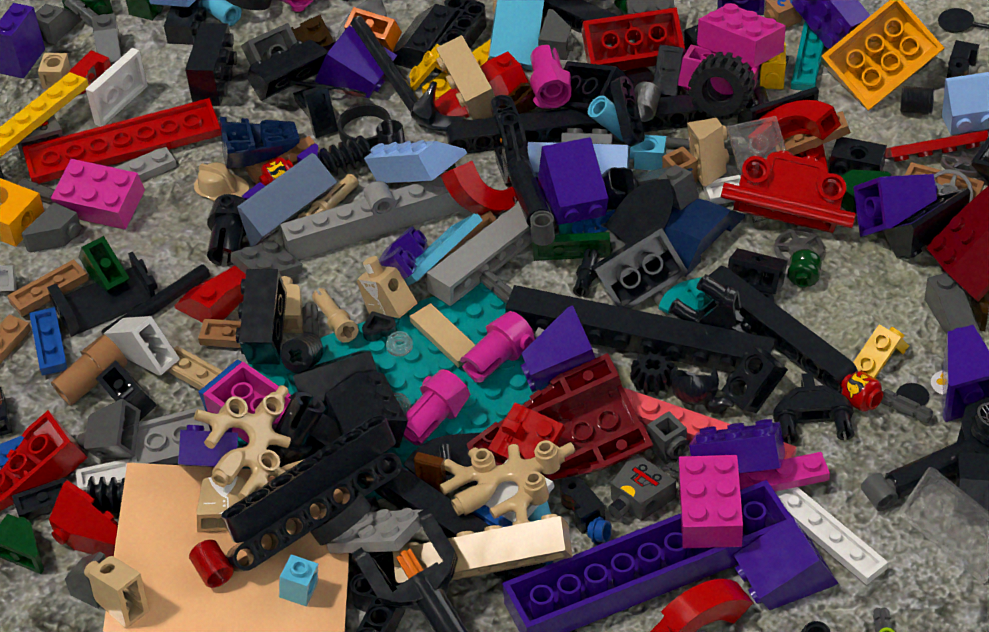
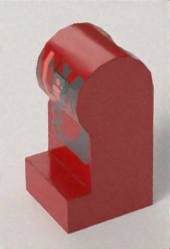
(91, 67)

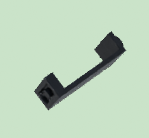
(95, 306)

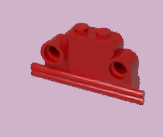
(790, 191)

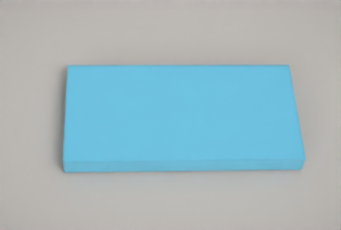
(516, 29)
(442, 246)

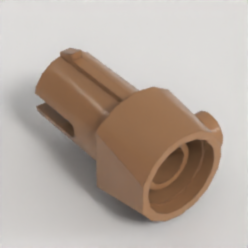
(82, 374)

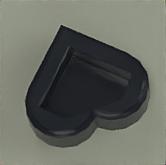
(378, 326)

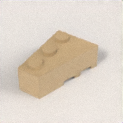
(466, 77)

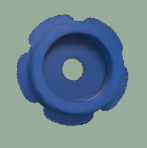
(599, 530)

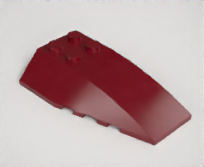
(964, 246)
(594, 416)

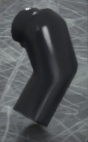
(760, 95)

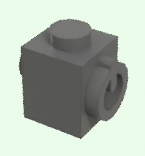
(668, 437)

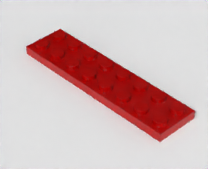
(123, 140)

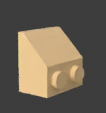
(707, 146)

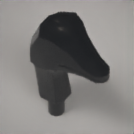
(427, 115)

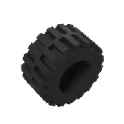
(731, 70)

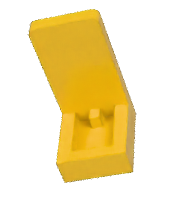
(427, 65)
(773, 71)
(879, 349)

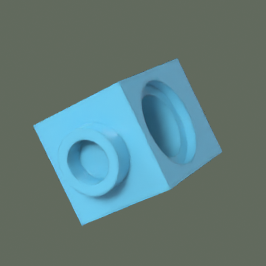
(649, 153)
(298, 580)

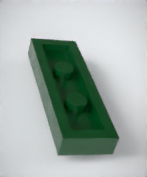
(573, 246)

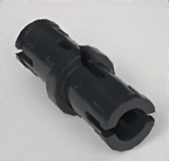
(585, 274)

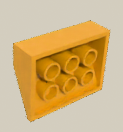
(881, 53)

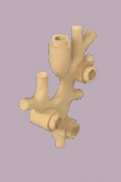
(259, 429)
(524, 472)

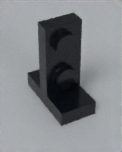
(318, 107)

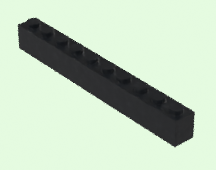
(640, 330)

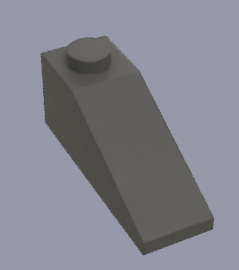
(682, 184)
(948, 303)

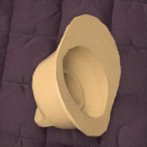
(217, 180)

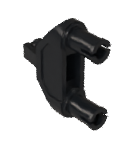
(719, 312)
(813, 404)

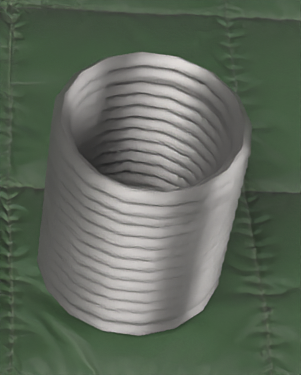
(647, 98)

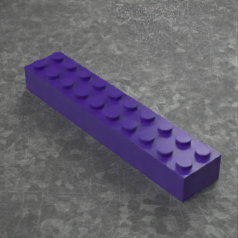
(630, 569)

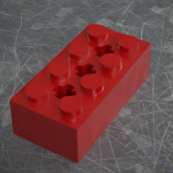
(637, 27)

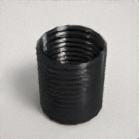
(917, 99)
(389, 132)

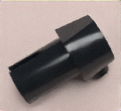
(225, 227)
(298, 424)

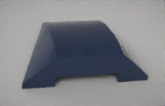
(254, 143)
(697, 228)

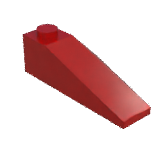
(503, 75)
(214, 297)
(42, 457)
(82, 524)

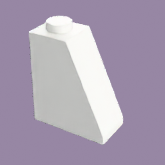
(143, 343)

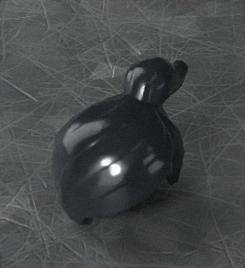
(618, 184)
(699, 390)

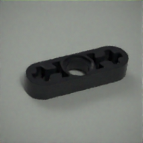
(627, 111)

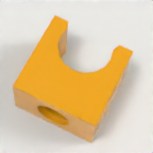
(17, 211)

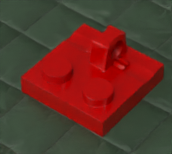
(526, 430)

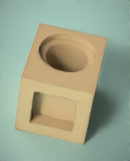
(53, 68)

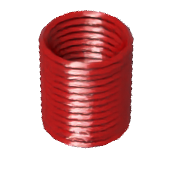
(211, 563)

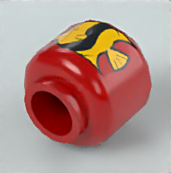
(274, 169)
(862, 391)

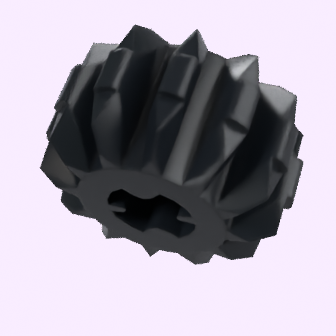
(651, 372)

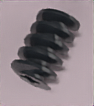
(345, 154)
(302, 352)
(106, 496)

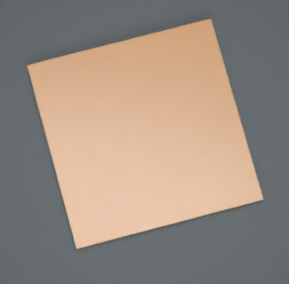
(160, 531)

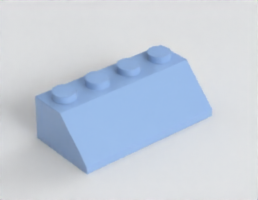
(966, 103)
(607, 155)
(412, 160)

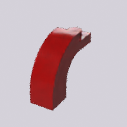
(805, 117)
(473, 194)
(704, 604)

